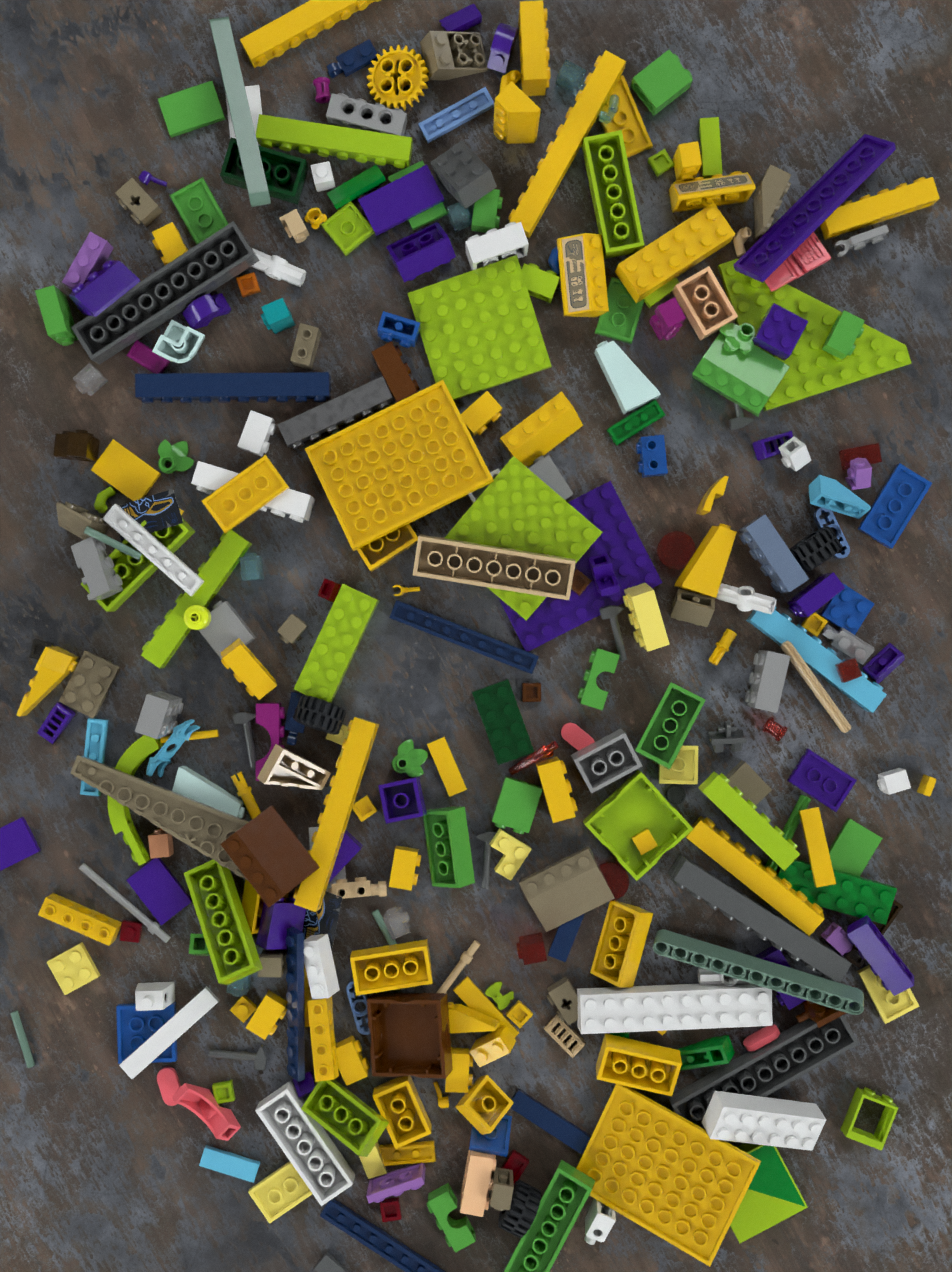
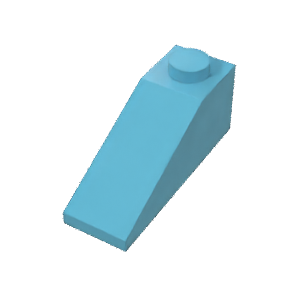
(835, 497)

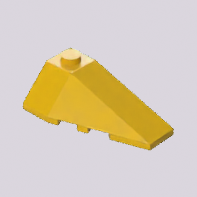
(52, 669)

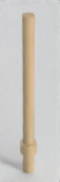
(465, 958)

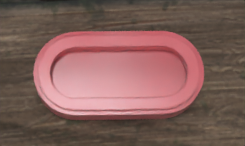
(576, 736)
(761, 1038)
(168, 1084)

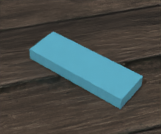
(229, 1163)

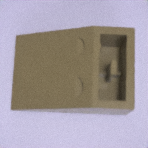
(453, 54)
(769, 198)
(76, 518)

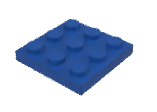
(137, 1026)

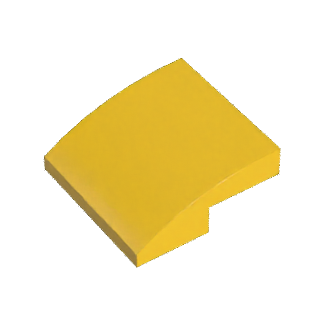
(714, 492)

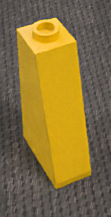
(707, 565)

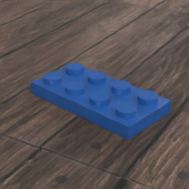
(894, 506)

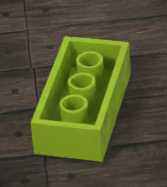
(345, 1116)

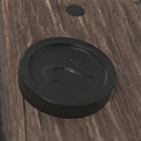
(675, 794)

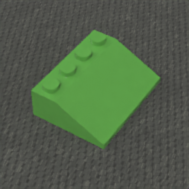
(740, 377)

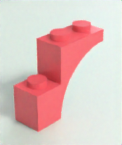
(202, 1103)

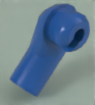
(553, 261)

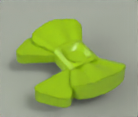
(501, 1000)

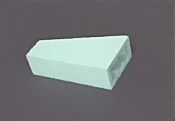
(626, 380)
(204, 791)

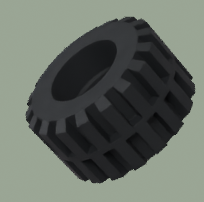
(816, 548)
(319, 714)
(522, 1209)

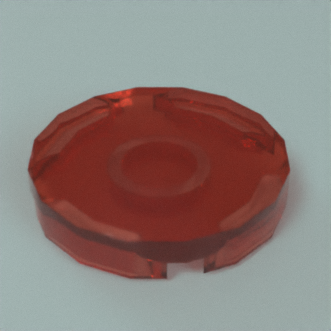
(675, 550)
(616, 878)

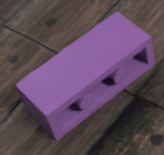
(88, 260)

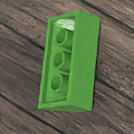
(448, 847)

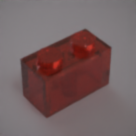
(531, 948)

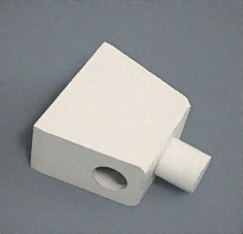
(152, 995)
(598, 1222)

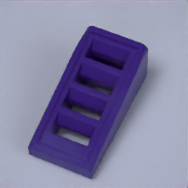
(762, 447)
(59, 707)

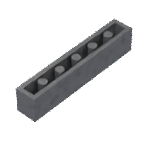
(335, 413)

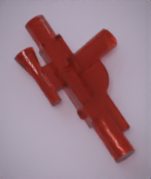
(542, 752)

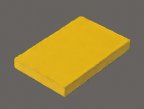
(125, 471)

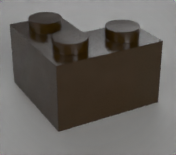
(76, 446)

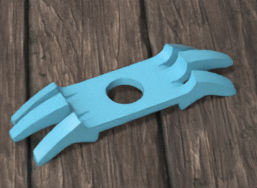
(162, 758)

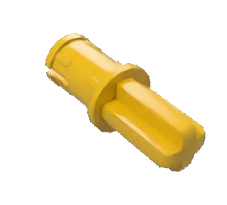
(722, 646)

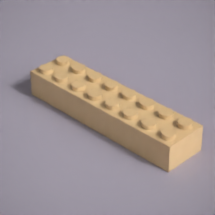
(494, 567)

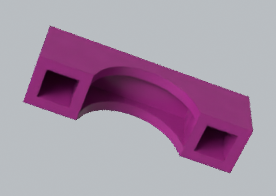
(270, 717)

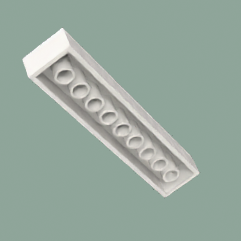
(672, 1007)

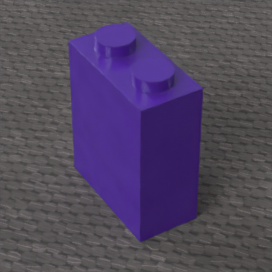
(815, 595)
(276, 920)

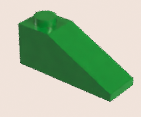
(707, 1053)

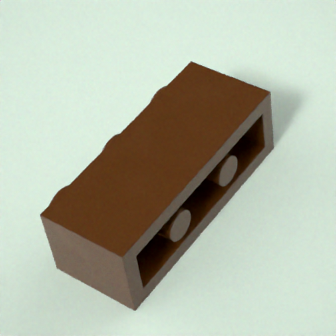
(395, 371)

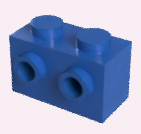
(398, 329)
(652, 456)

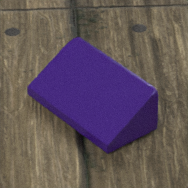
(462, 19)
(884, 663)

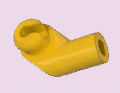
(513, 76)

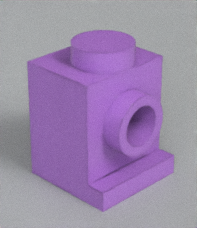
(859, 474)
(837, 938)

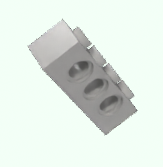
(340, 103)

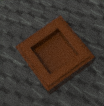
(579, 582)
(531, 692)

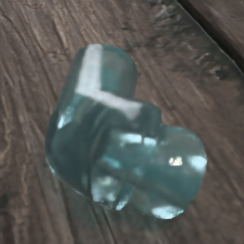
(607, 117)

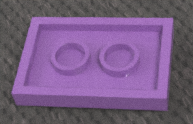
(396, 1182)

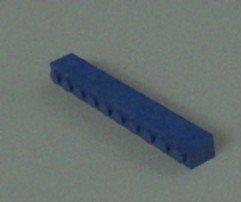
(233, 387)

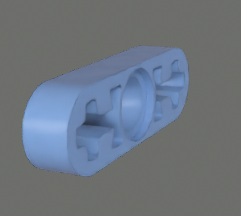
(835, 525)
(359, 1021)

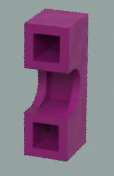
(667, 320)

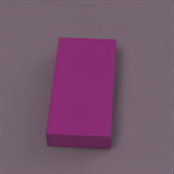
(145, 357)

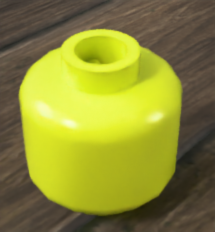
(203, 615)

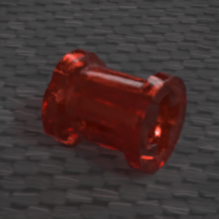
(774, 729)

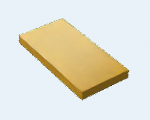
(628, 120)
(245, 494)

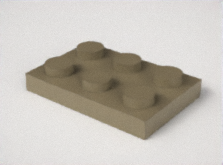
(89, 684)

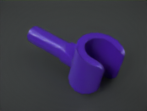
(145, 177)

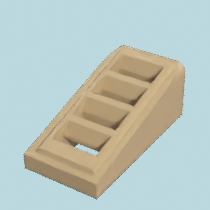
(560, 1040)

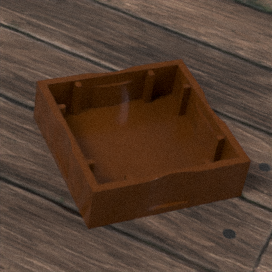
(409, 1035)

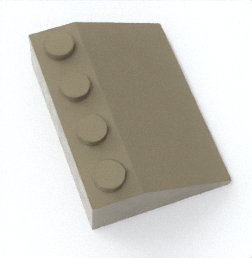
(566, 889)

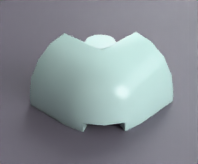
(178, 343)

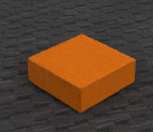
(248, 284)

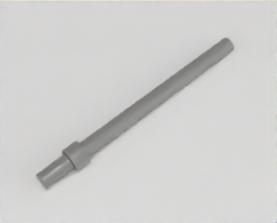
(153, 927)

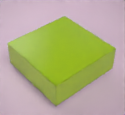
(660, 162)
(223, 1091)

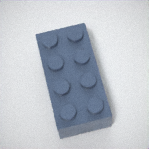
(772, 554)

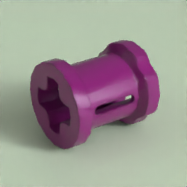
(322, 83)

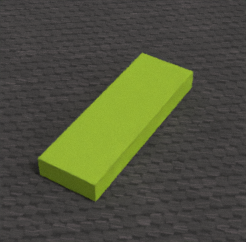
(710, 146)

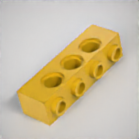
(80, 919)
(323, 1039)

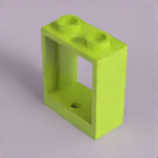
(877, 1139)

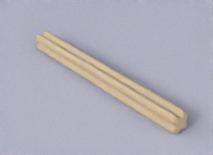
(816, 686)

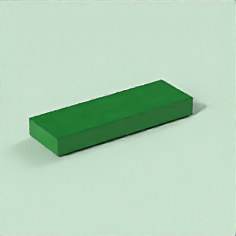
(356, 186)
(635, 422)

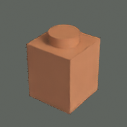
(160, 844)

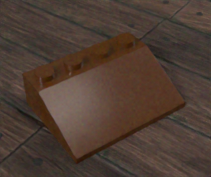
(270, 856)

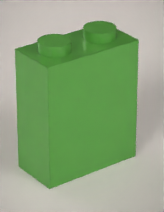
(661, 82)
(56, 315)
(516, 805)

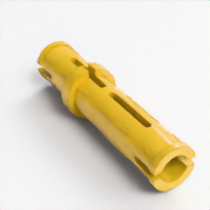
(246, 795)

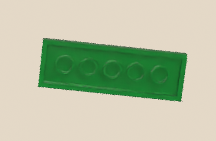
(849, 895)

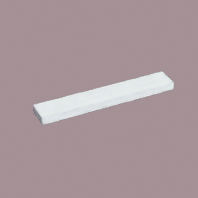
(153, 549)
(169, 1032)

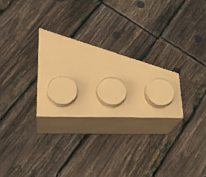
(290, 769)

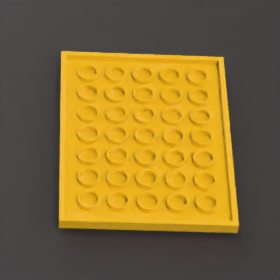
(398, 465)
(666, 1173)

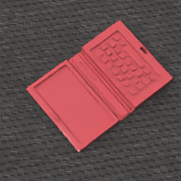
(801, 261)

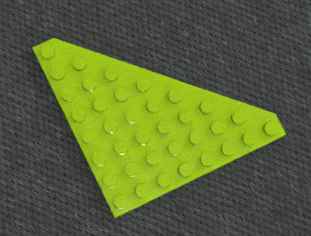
(811, 368)

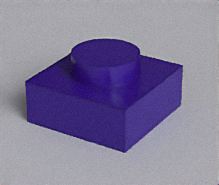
(305, 1086)

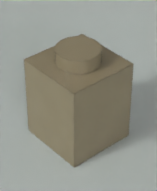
(292, 629)

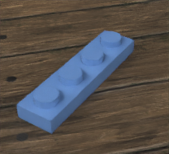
(456, 115)

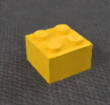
(484, 1104)

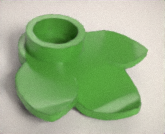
(737, 339)
(176, 454)
(412, 757)

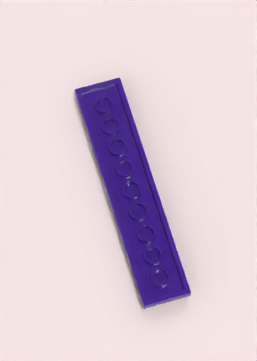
(814, 207)

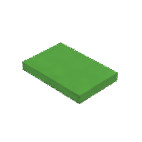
(191, 109)
(199, 210)
(427, 216)
(623, 314)
(853, 848)

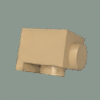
(294, 226)

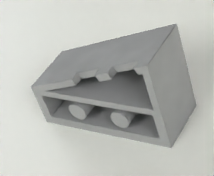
(97, 569)

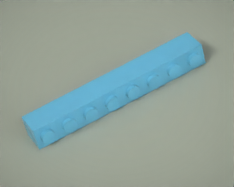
(818, 658)

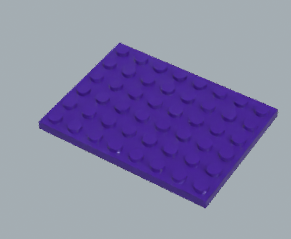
(629, 562)

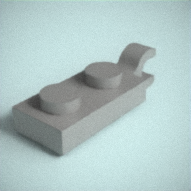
(859, 241)
(849, 643)

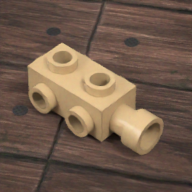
(352, 888)

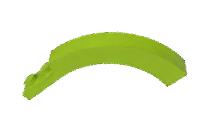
(119, 814)

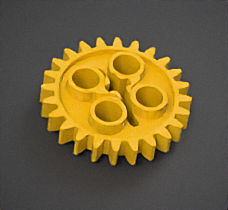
(381, 78)

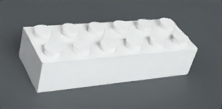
(296, 504)
(763, 1121)
(305, 1144)

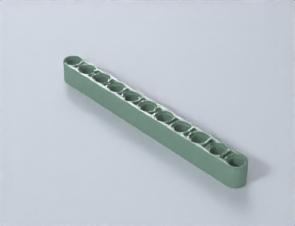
(240, 112)
(759, 972)

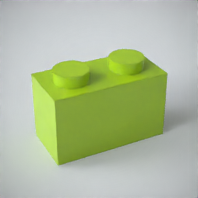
(540, 283)

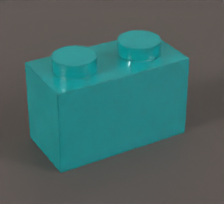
(277, 316)

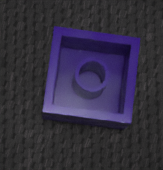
(779, 332)
(402, 800)

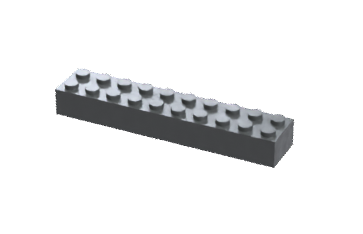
(166, 293)
(762, 920)
(768, 1068)

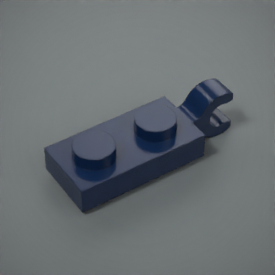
(353, 60)
(291, 725)

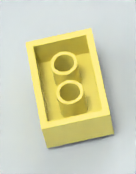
(645, 617)

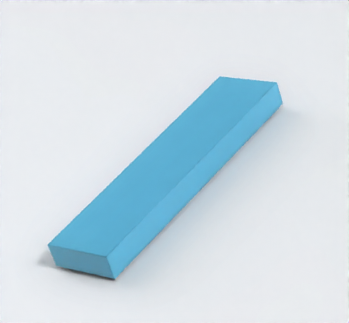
(94, 748)

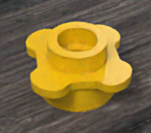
(315, 213)

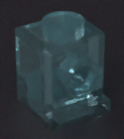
(459, 216)

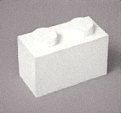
(257, 433)

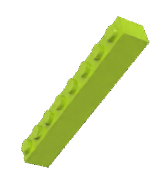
(334, 141)
(214, 573)

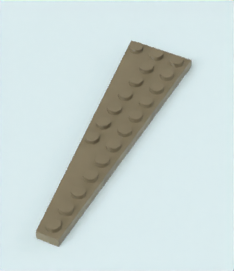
(178, 815)

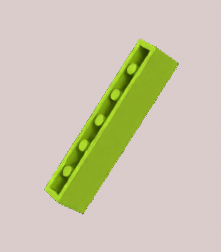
(752, 823)

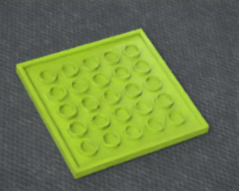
(480, 328)
(525, 516)

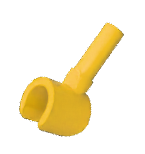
(406, 589)
(443, 1102)

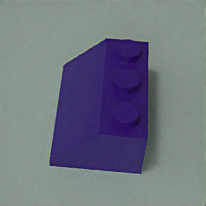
(421, 251)
(103, 288)

